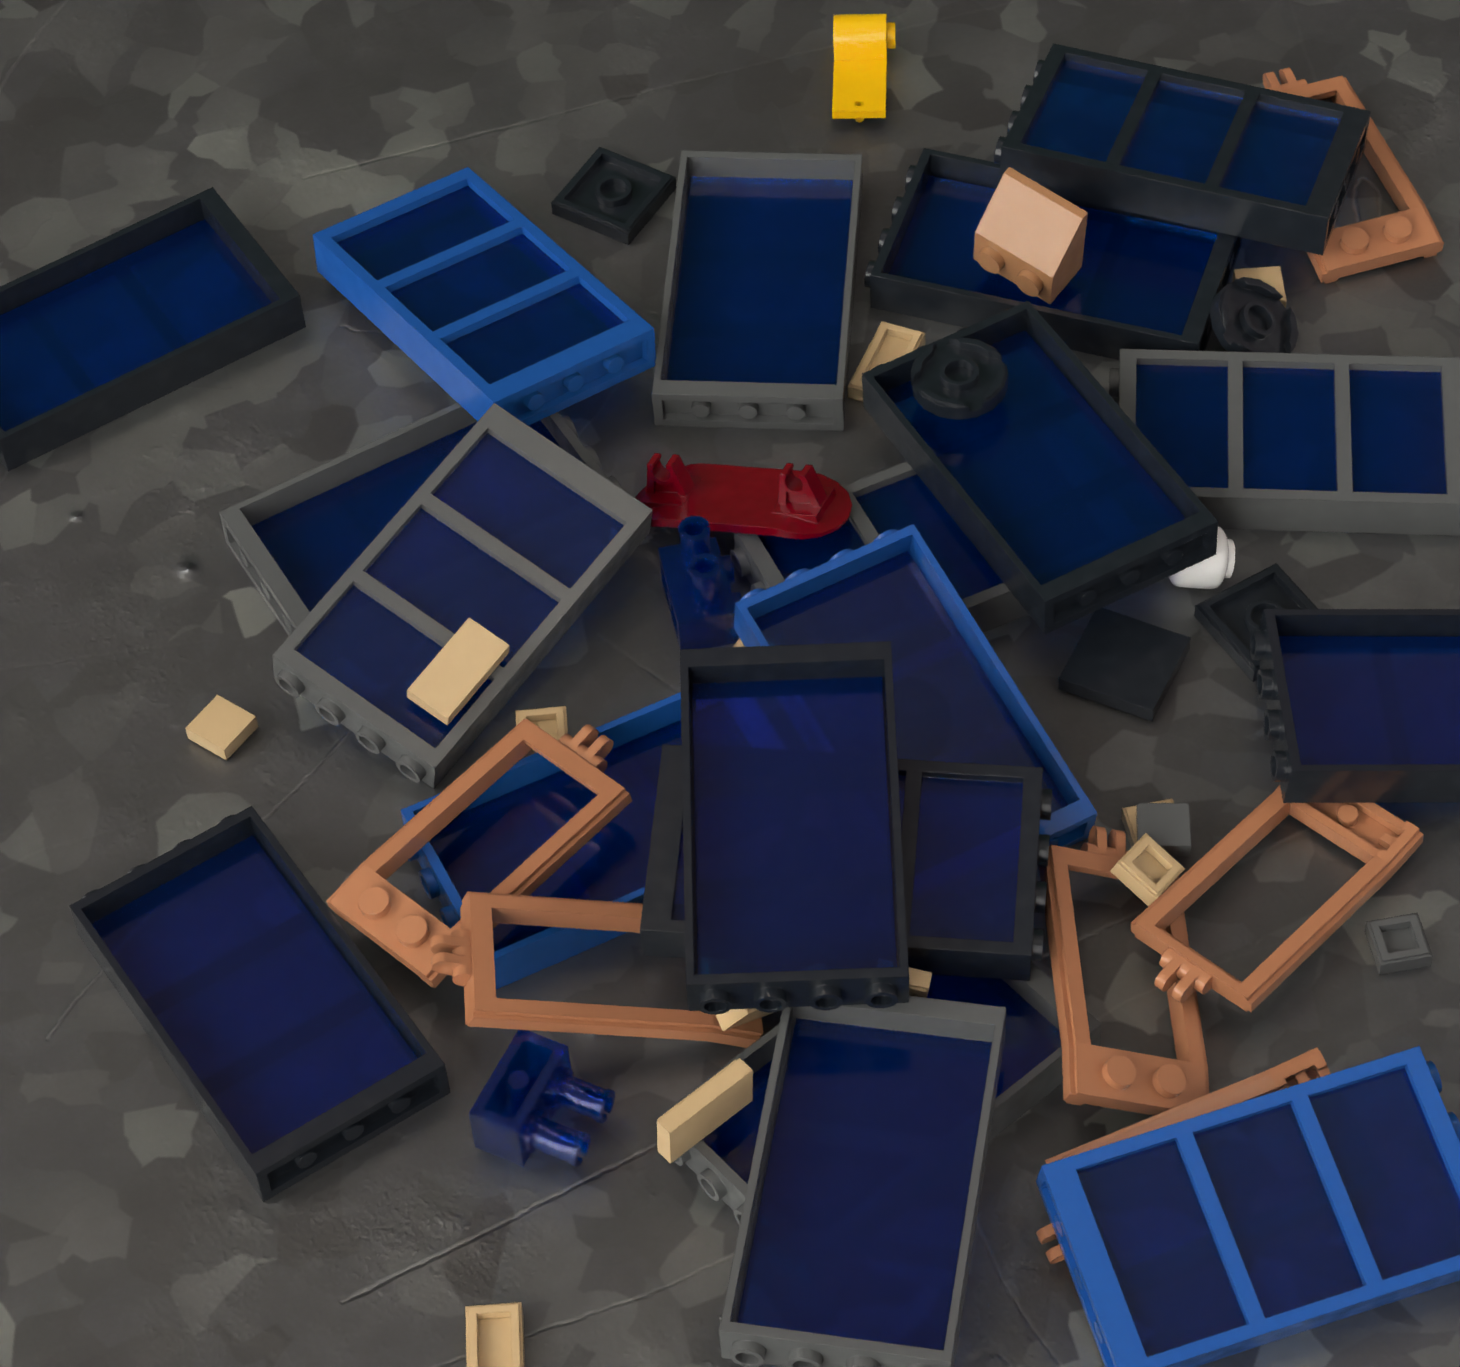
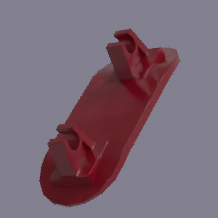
(745, 498)

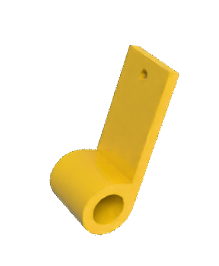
(861, 65)

